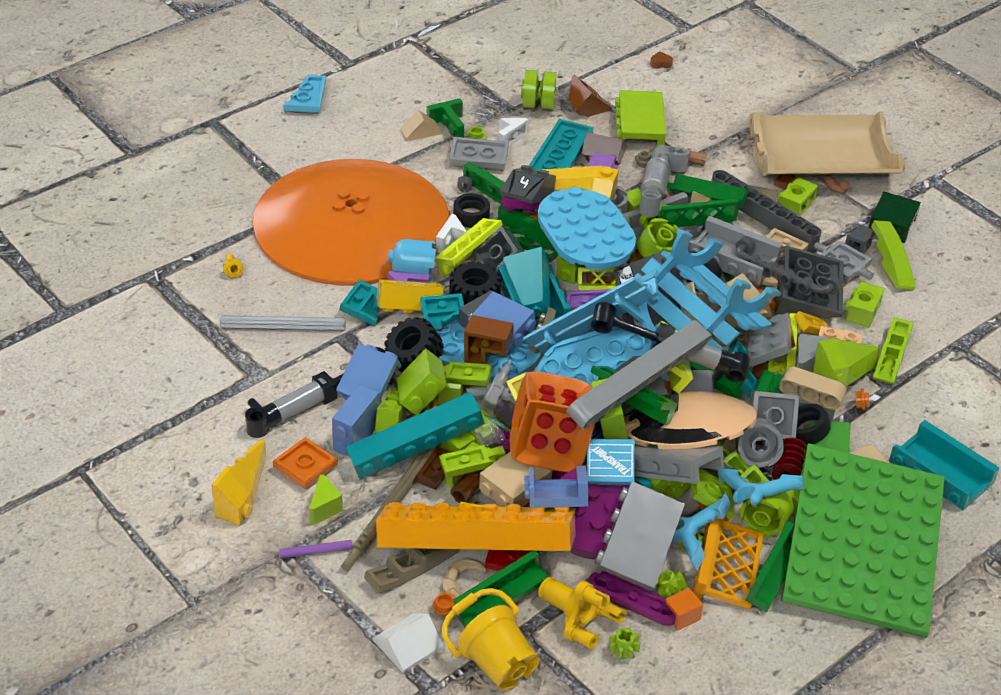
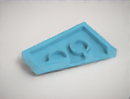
(309, 95)

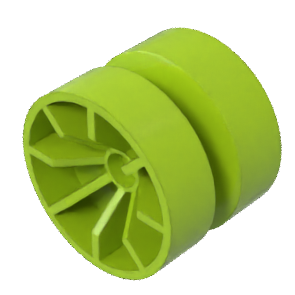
(534, 89)

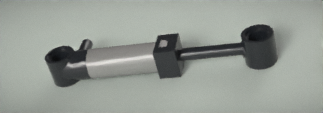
(733, 365)
(321, 389)

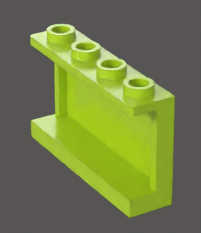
(640, 116)

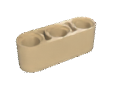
(813, 388)

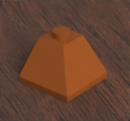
(586, 99)

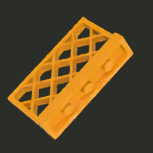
(710, 546)

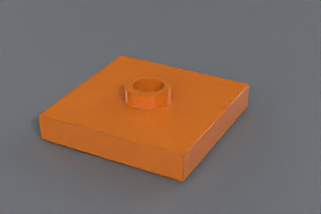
(305, 462)

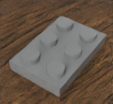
(479, 152)
(770, 342)

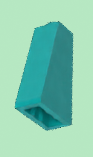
(531, 278)

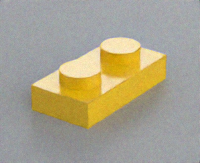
(809, 323)

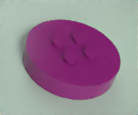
(594, 519)

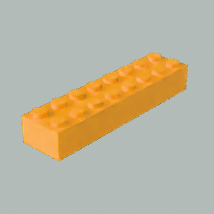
(475, 527)

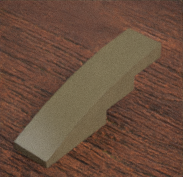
(406, 567)

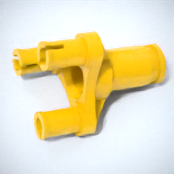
(579, 608)

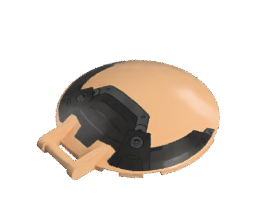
(696, 423)

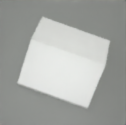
(410, 641)

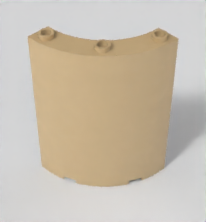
(822, 145)

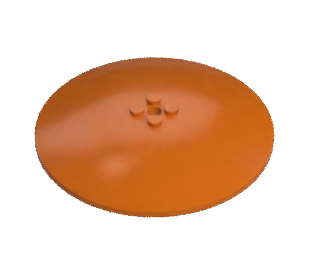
(314, 233)

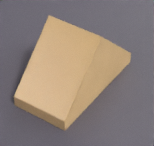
(420, 127)

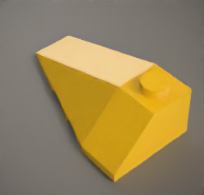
(592, 178)
(237, 485)

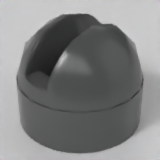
(464, 183)

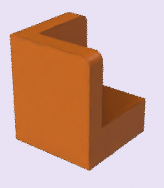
(686, 608)

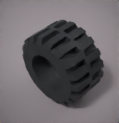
(474, 280)
(409, 334)

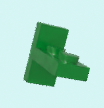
(449, 114)

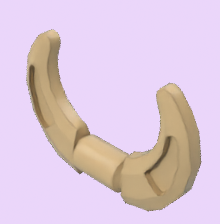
(457, 567)

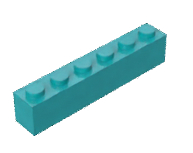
(415, 435)

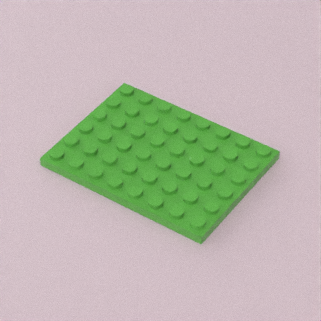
(865, 540)

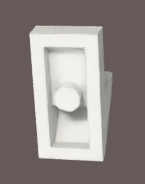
(512, 129)
(449, 233)

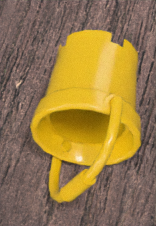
(493, 641)

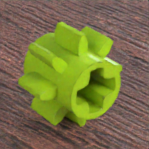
(670, 583)
(624, 643)

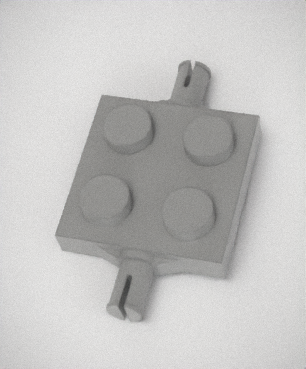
(854, 261)

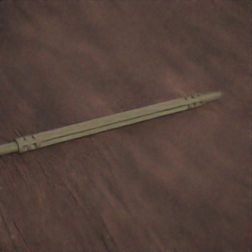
(397, 495)

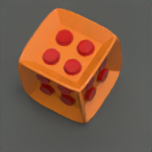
(542, 429)

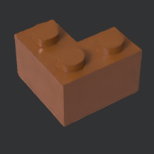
(485, 337)

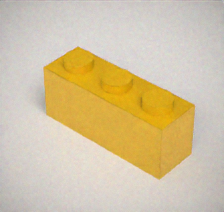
(405, 294)

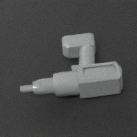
(497, 388)

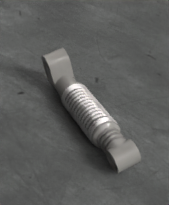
(656, 176)

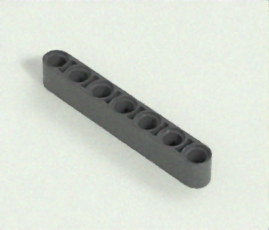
(771, 212)

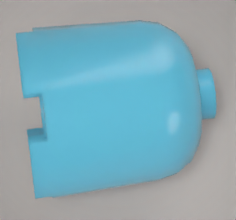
(413, 256)

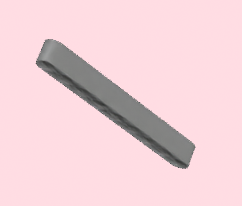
(638, 374)

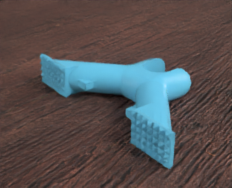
(758, 491)
(690, 526)

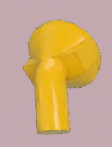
(232, 267)

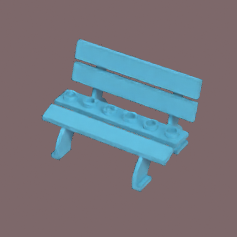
(705, 281)
(626, 297)

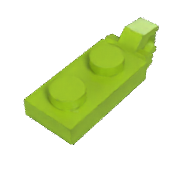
(468, 373)
(470, 460)

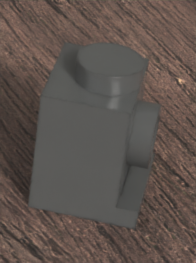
(860, 238)

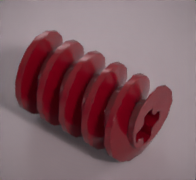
(792, 458)

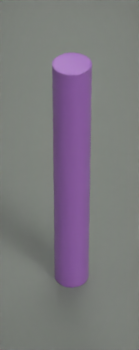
(315, 549)

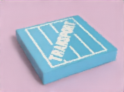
(610, 461)

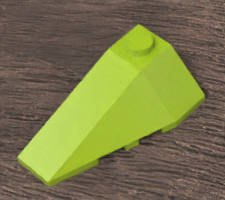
(844, 359)

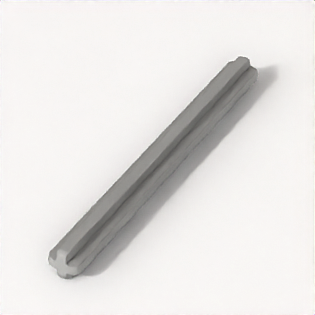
(274, 322)

